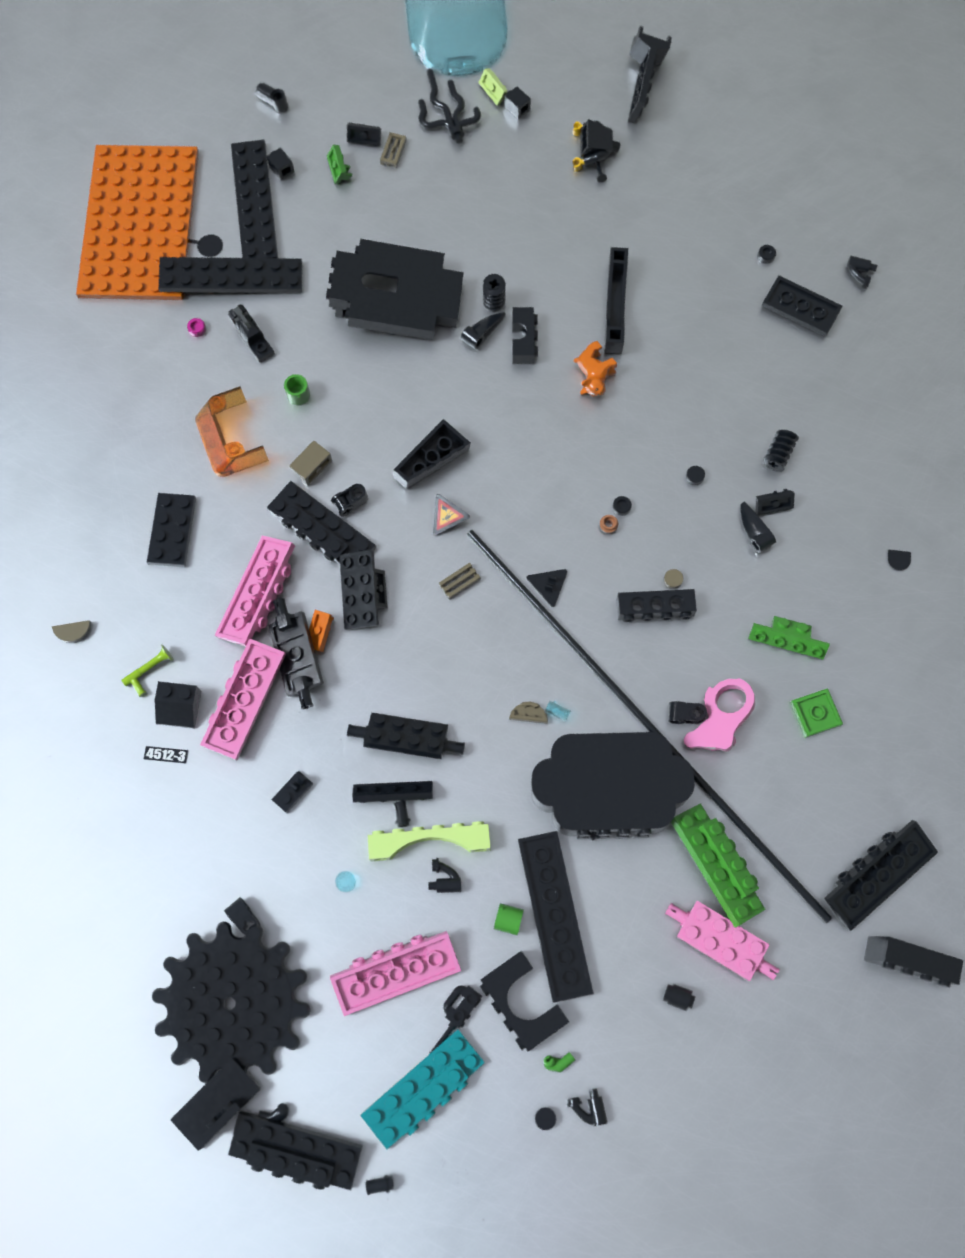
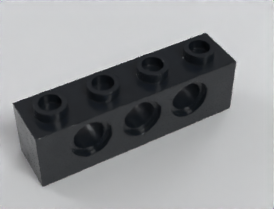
(664, 598)

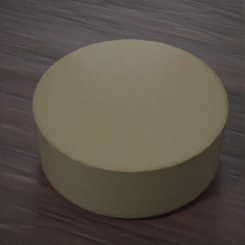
(673, 579)

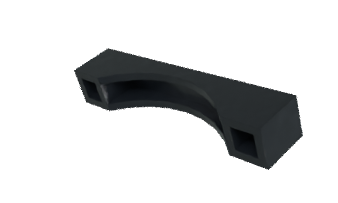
(616, 300)

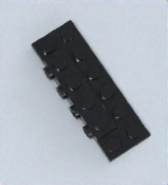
(317, 524)
(879, 873)
(294, 1152)

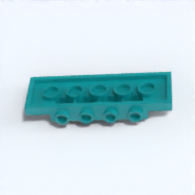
(422, 1090)

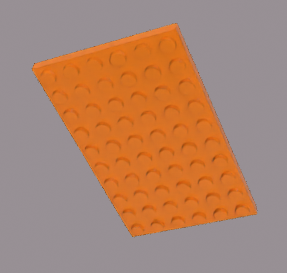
(134, 217)

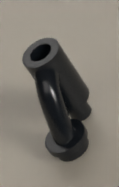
(859, 264)
(445, 885)
(597, 1111)

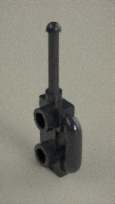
(461, 1013)

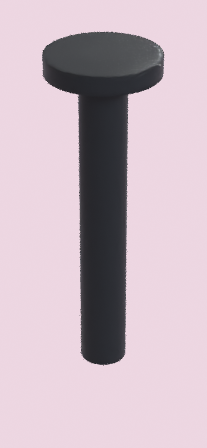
(602, 177)

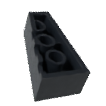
(432, 453)
(913, 960)

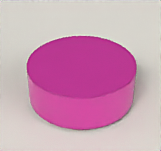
(196, 327)

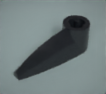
(481, 330)
(756, 529)

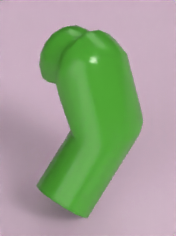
(557, 1064)

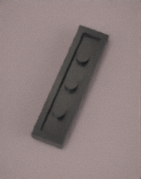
(392, 791)

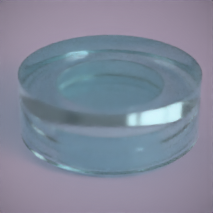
(345, 881)

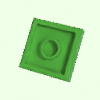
(816, 713)

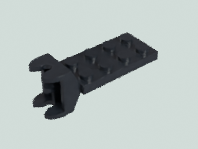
(648, 52)

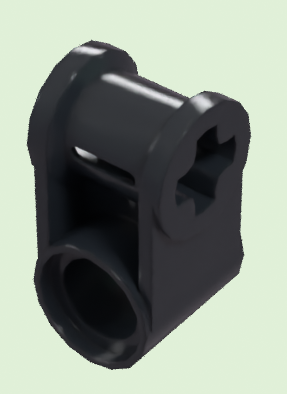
(349, 500)
(683, 712)
(241, 914)

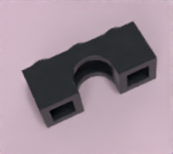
(523, 349)

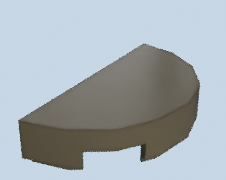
(72, 632)
(529, 713)

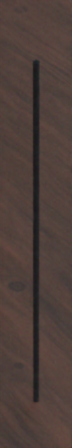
(649, 726)

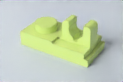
(493, 86)

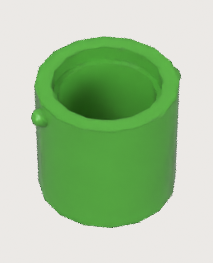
(297, 389)
(508, 919)

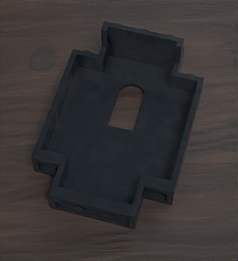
(423, 295)

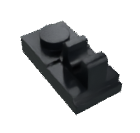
(363, 134)
(774, 502)
(292, 791)

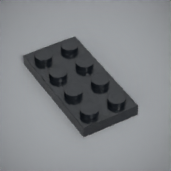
(802, 305)
(171, 530)

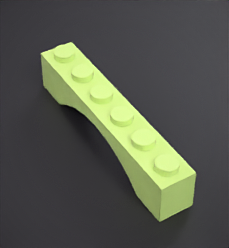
(387, 845)

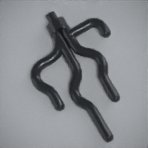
(453, 124)

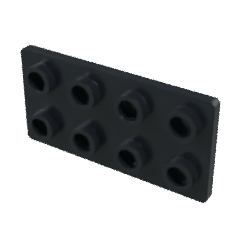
(361, 589)
(215, 1104)

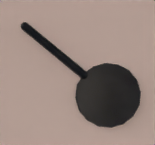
(208, 245)

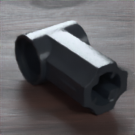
(272, 96)

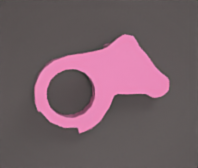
(719, 728)

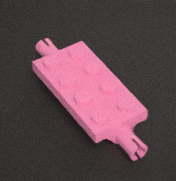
(721, 941)

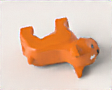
(595, 370)

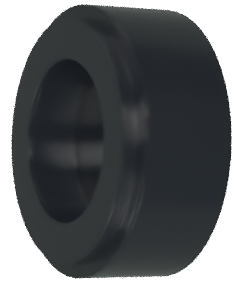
(766, 254)
(695, 475)
(622, 505)
(545, 1118)

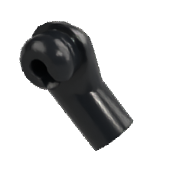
(278, 1114)

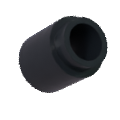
(679, 997)

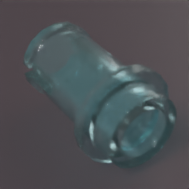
(557, 710)

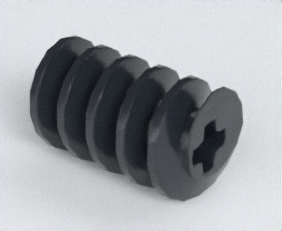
(494, 292)
(780, 450)

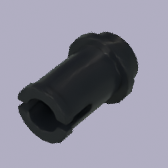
(401, 814)
(379, 1185)

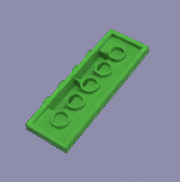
(719, 864)

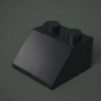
(176, 704)

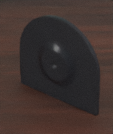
(899, 559)

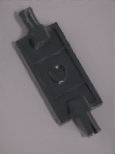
(300, 666)
(406, 736)

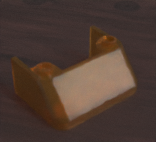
(224, 457)

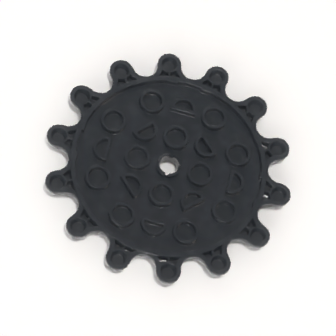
(237, 970)

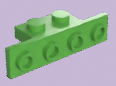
(789, 636)

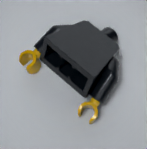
(595, 143)

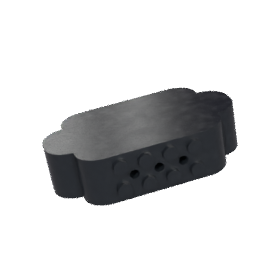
(611, 784)

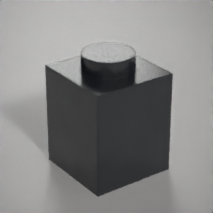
(517, 102)
(280, 163)

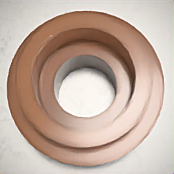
(611, 519)

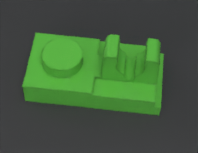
(337, 166)

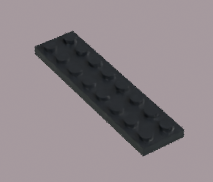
(254, 199)
(230, 275)
(555, 917)

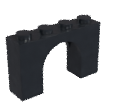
(529, 1032)

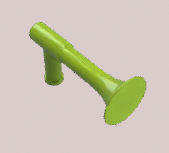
(133, 677)

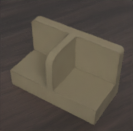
(311, 462)

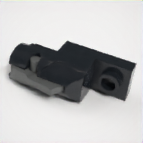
(251, 333)

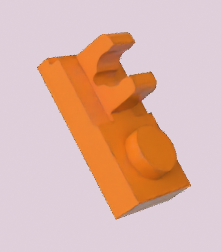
(320, 628)

